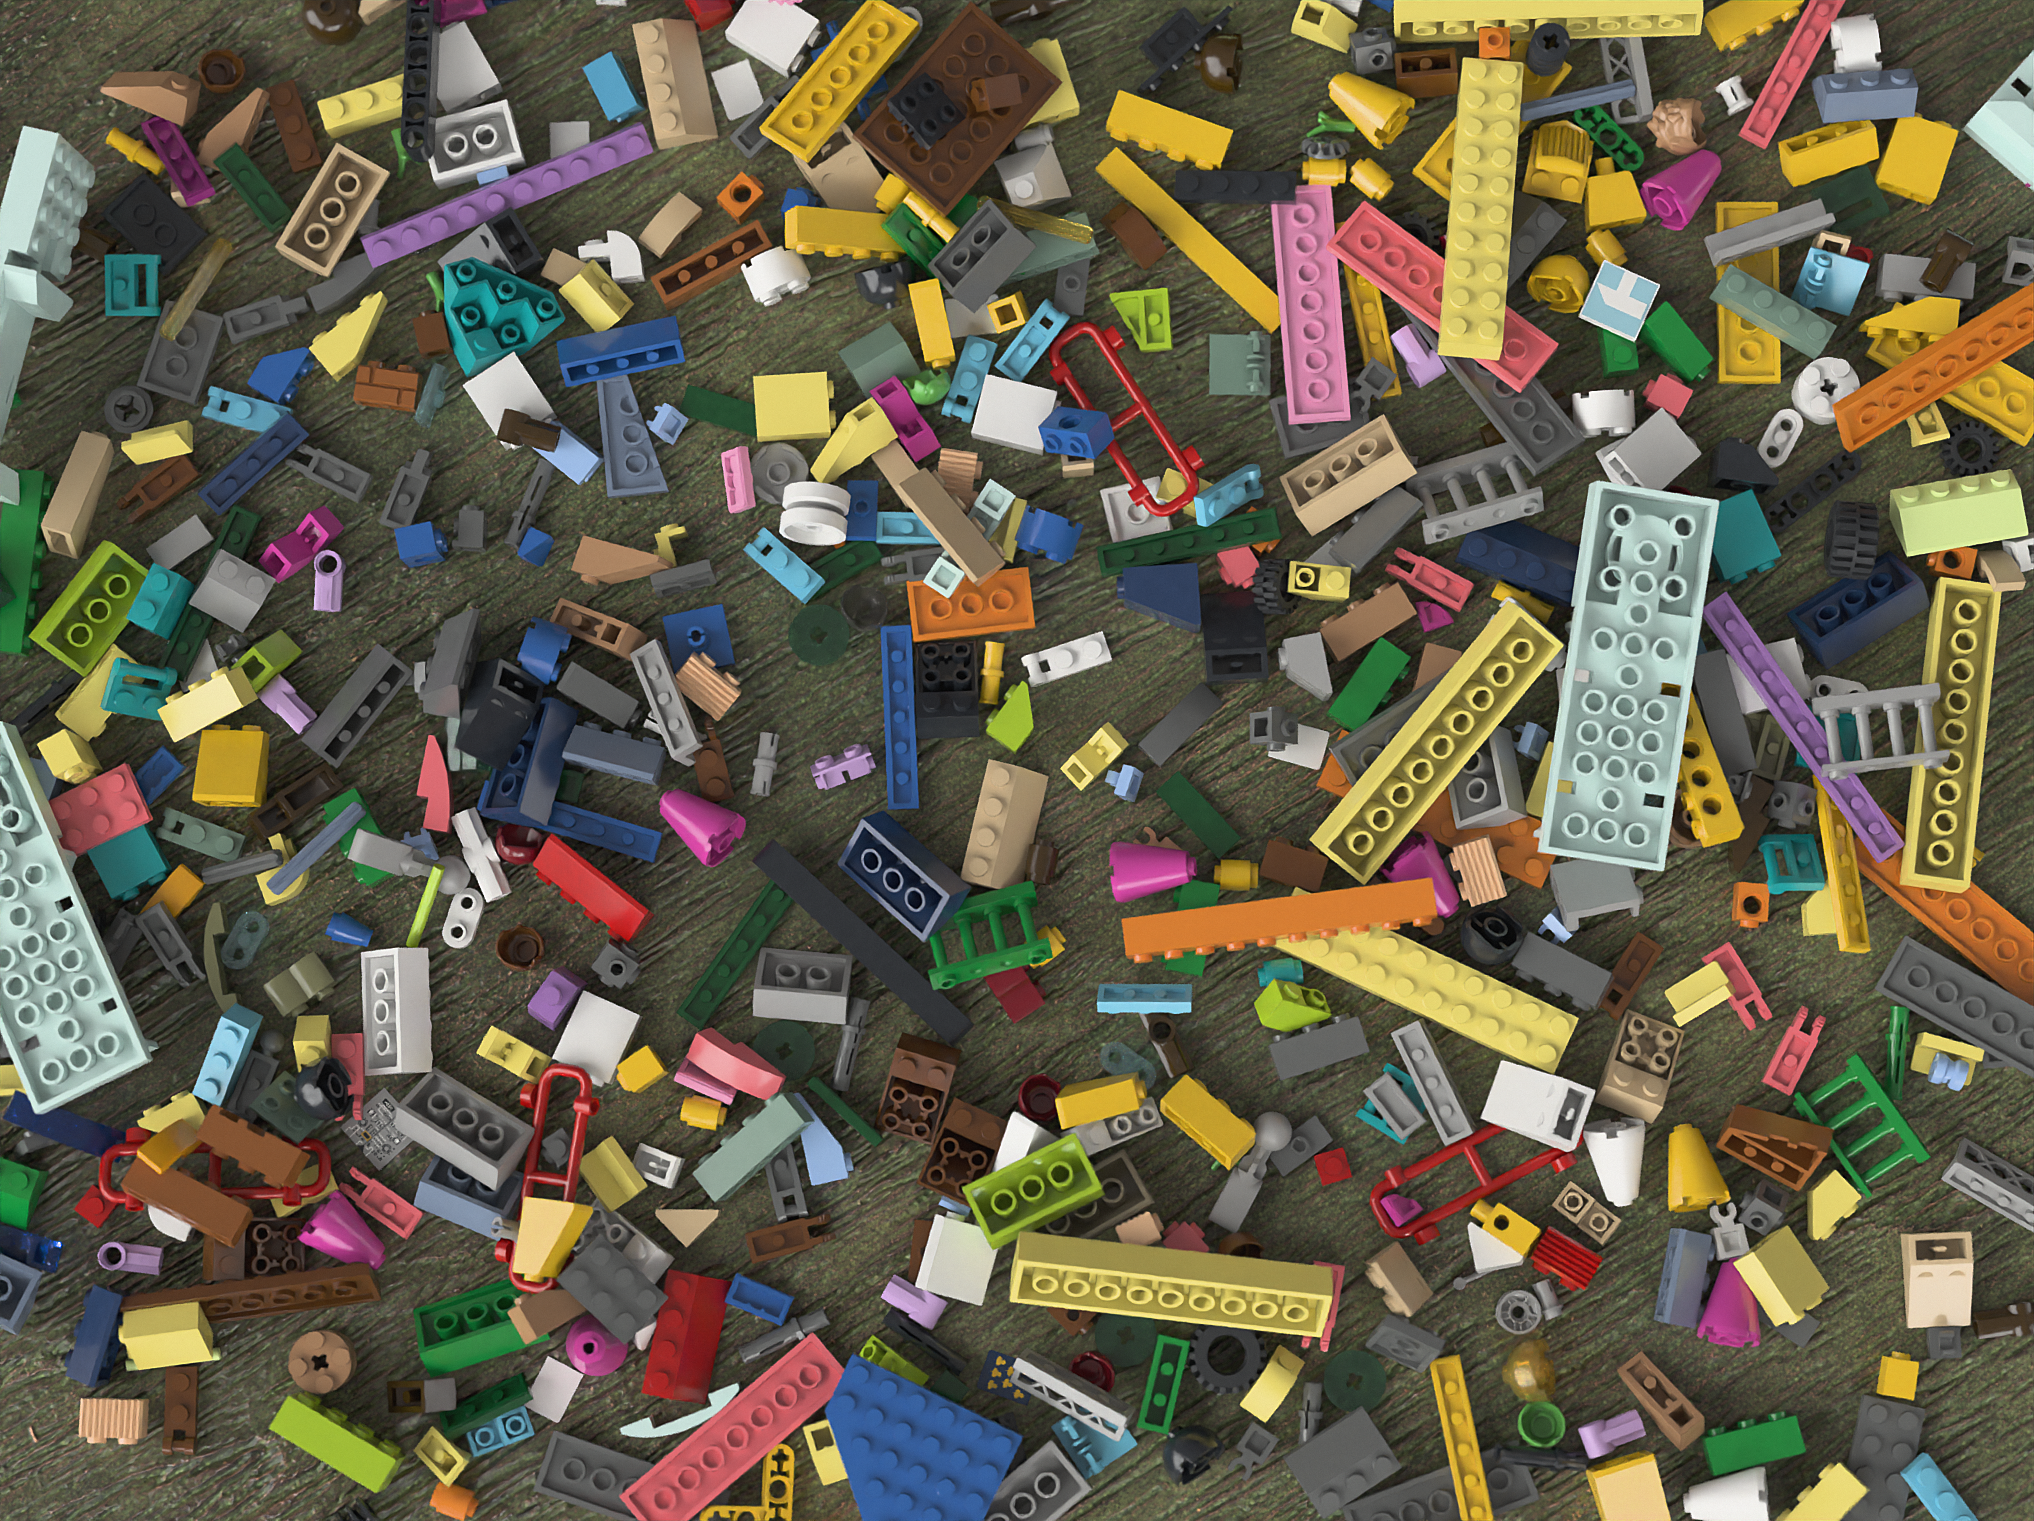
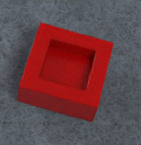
(1332, 1166)
(95, 1207)

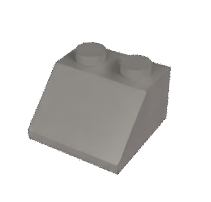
(231, 590)
(1306, 664)

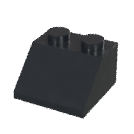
(1739, 468)

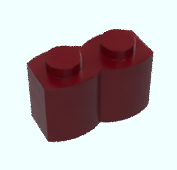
(1016, 992)

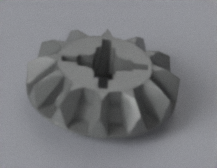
(1325, 147)
(123, 397)

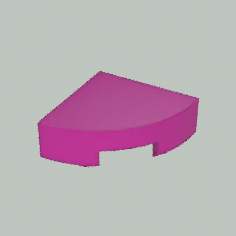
(1432, 616)
(1400, 1208)

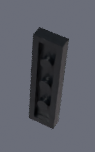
(1236, 187)

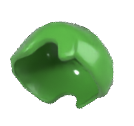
(927, 386)
(1541, 1424)

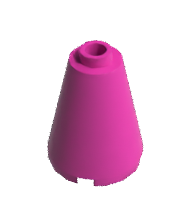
(1681, 189)
(702, 825)
(1421, 860)
(1147, 869)
(342, 1233)
(1731, 1310)
(608, 1351)

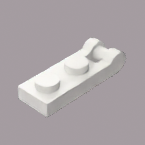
(1067, 659)

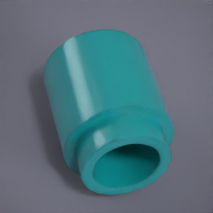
(1282, 969)

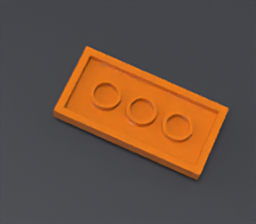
(994, 607)

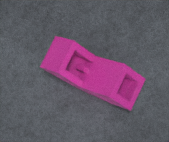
(905, 419)
(300, 547)

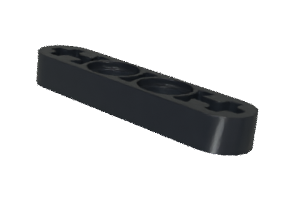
(1811, 492)

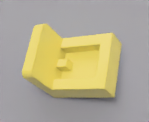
(664, 538)

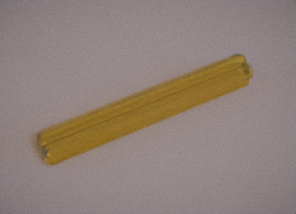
(1042, 221)
(195, 289)

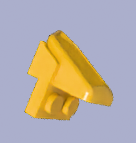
(1558, 161)

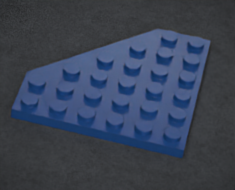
(914, 1449)

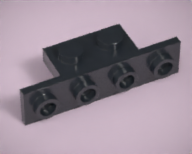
(1176, 39)

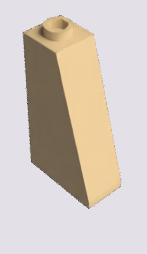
(77, 494)

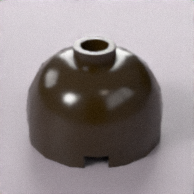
(332, 20)
(1220, 62)

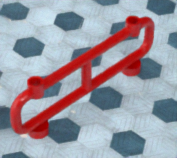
(1187, 461)
(536, 1097)
(291, 1196)
(1424, 1228)

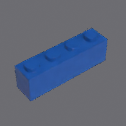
(620, 351)

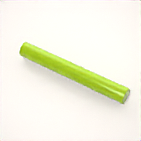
(425, 906)

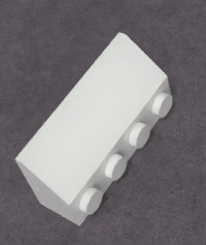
(396, 1011)

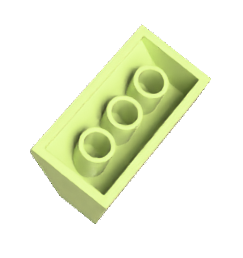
(1958, 512)

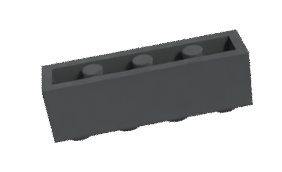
(357, 705)
(1721, 712)

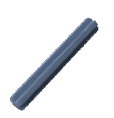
(1577, 100)
(316, 848)

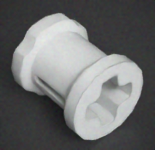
(1742, 102)

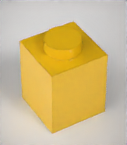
(1009, 311)
(1898, 1376)

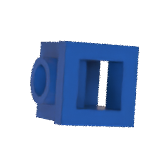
(799, 197)

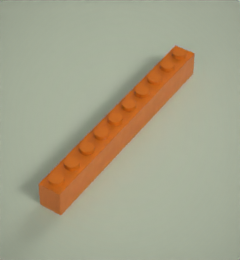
(1279, 919)

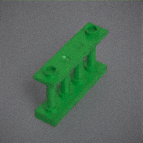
(989, 907)
(1892, 1122)

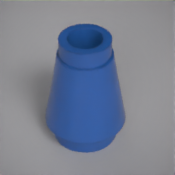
(348, 930)

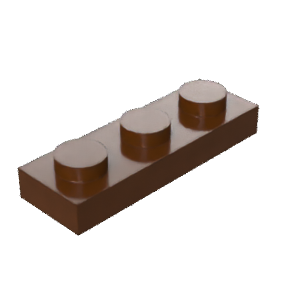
(294, 127)

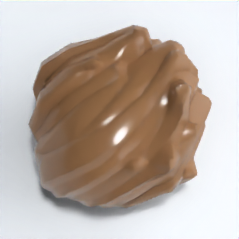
(1678, 126)

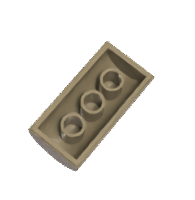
(1123, 1198)

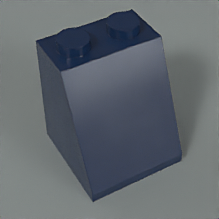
(1163, 593)

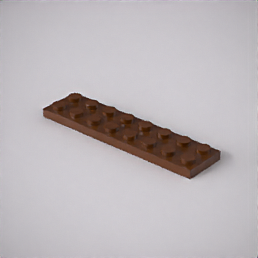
(270, 1294)

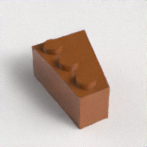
(1775, 1144)
(252, 1147)

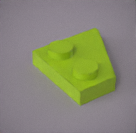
(1147, 317)

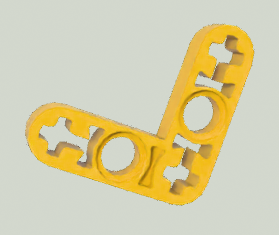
(763, 1511)

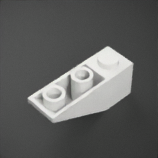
(1116, 1129)

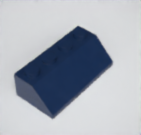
(1523, 559)
(1859, 610)
(532, 775)
(903, 875)

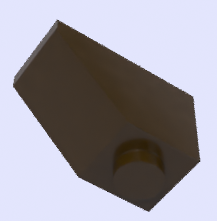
(421, 1395)

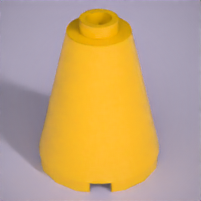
(1371, 107)
(1692, 1172)

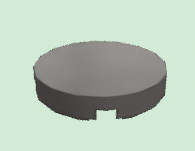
(776, 468)

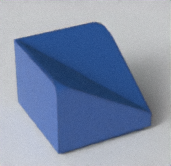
(535, 547)

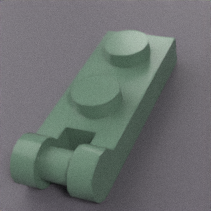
(202, 836)

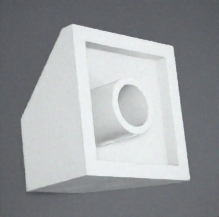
(1033, 178)

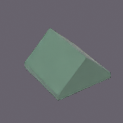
(879, 358)

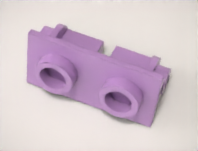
(831, 767)

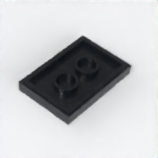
(154, 223)

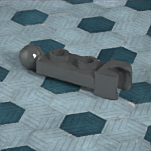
(256, 1075)

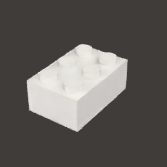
(475, 143)

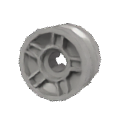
(1528, 1319)

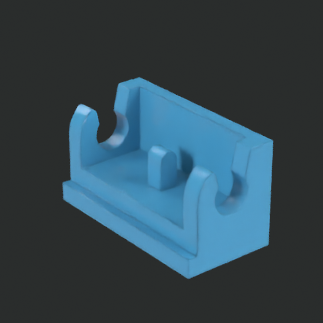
(613, 87)

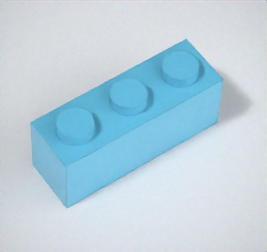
(227, 1054)

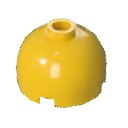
(1560, 282)

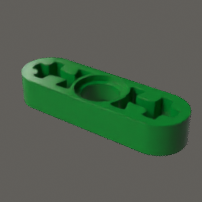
(1607, 150)

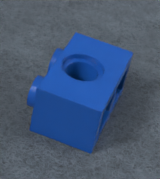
(1076, 432)
(421, 544)

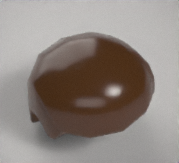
(221, 70)
(520, 948)
(1241, 1245)

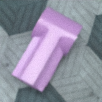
(1421, 362)
(328, 585)
(282, 699)
(134, 1258)
(918, 1303)
(1603, 1436)

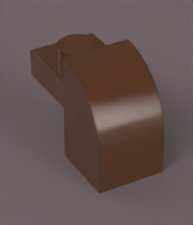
(1134, 234)

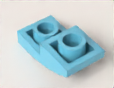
(500, 1432)

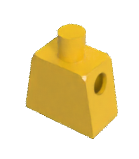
(1611, 198)
(1518, 1236)

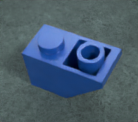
(280, 374)

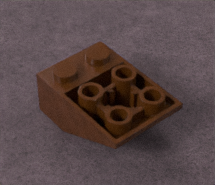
(917, 1088)
(962, 1151)
(264, 1248)

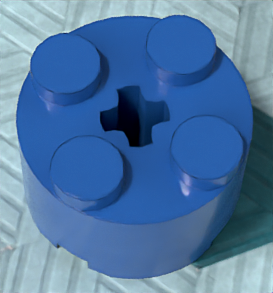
(1048, 533)
(542, 649)

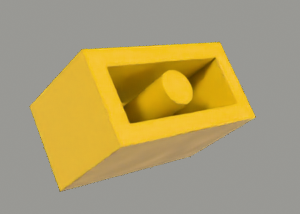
(641, 1070)

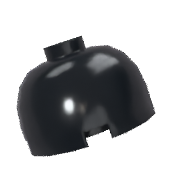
(886, 283)
(1491, 934)
(323, 1089)
(1189, 1452)

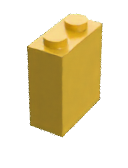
(1915, 158)

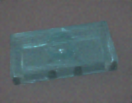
(432, 396)

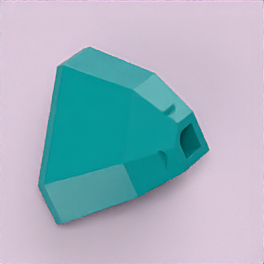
(494, 314)

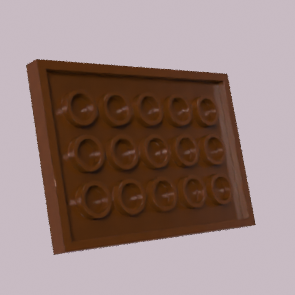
(965, 52)

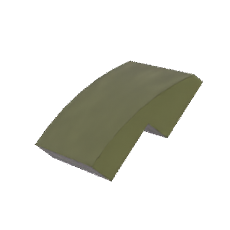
(1768, 745)

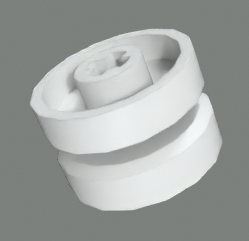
(815, 513)

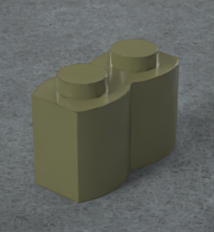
(301, 985)

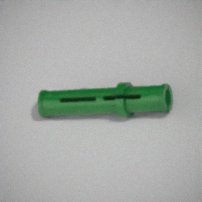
(1896, 1051)

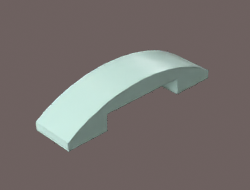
(989, 511)
(647, 1427)

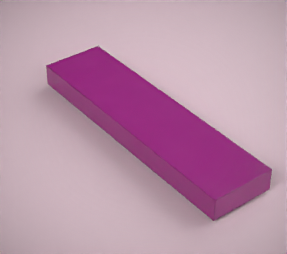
(178, 160)

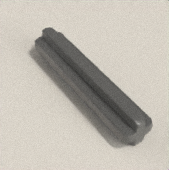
(242, 866)

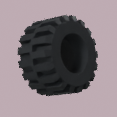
(1851, 539)
(1226, 1382)

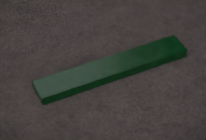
(1190, 542)
(195, 624)
(735, 955)

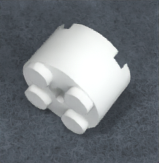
(1856, 44)
(776, 274)
(1827, 372)
(1604, 412)

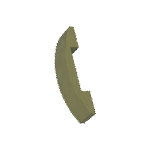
(217, 926)

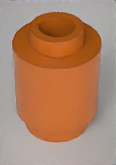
(454, 1501)

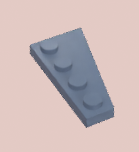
(627, 448)

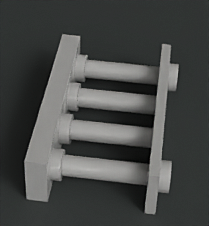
(1468, 469)
(1891, 701)

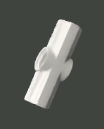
(481, 855)

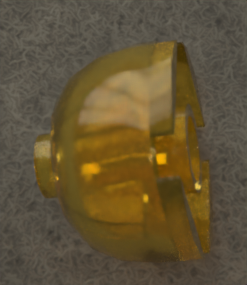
(1530, 1371)

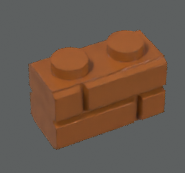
(388, 387)

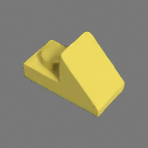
(1927, 426)
(442, 1455)

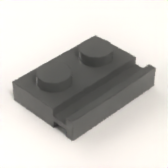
(683, 578)

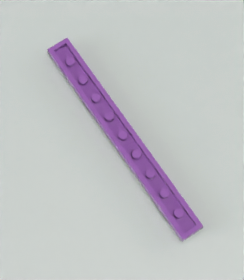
(508, 192)
(1799, 725)

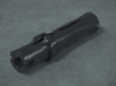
(47, 702)
(924, 1341)
(1538, 1457)

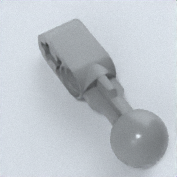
(402, 859)
(1272, 1134)

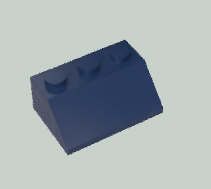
(97, 1337)

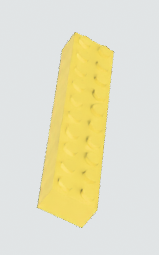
(1460, 19)
(1480, 209)
(1436, 742)
(1947, 798)
(1442, 992)
(1171, 1284)

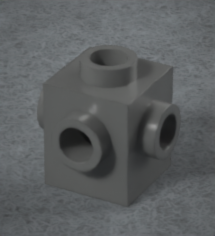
(1372, 50)
(1274, 728)
(1791, 804)
(613, 953)
(1763, 1207)

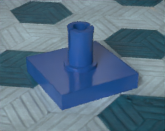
(699, 632)

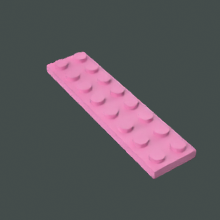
(1310, 308)

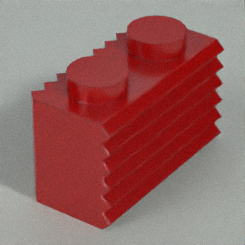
(1564, 1258)

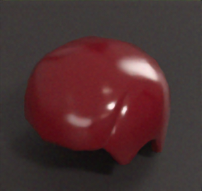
(518, 843)
(1038, 1097)
(1094, 1368)

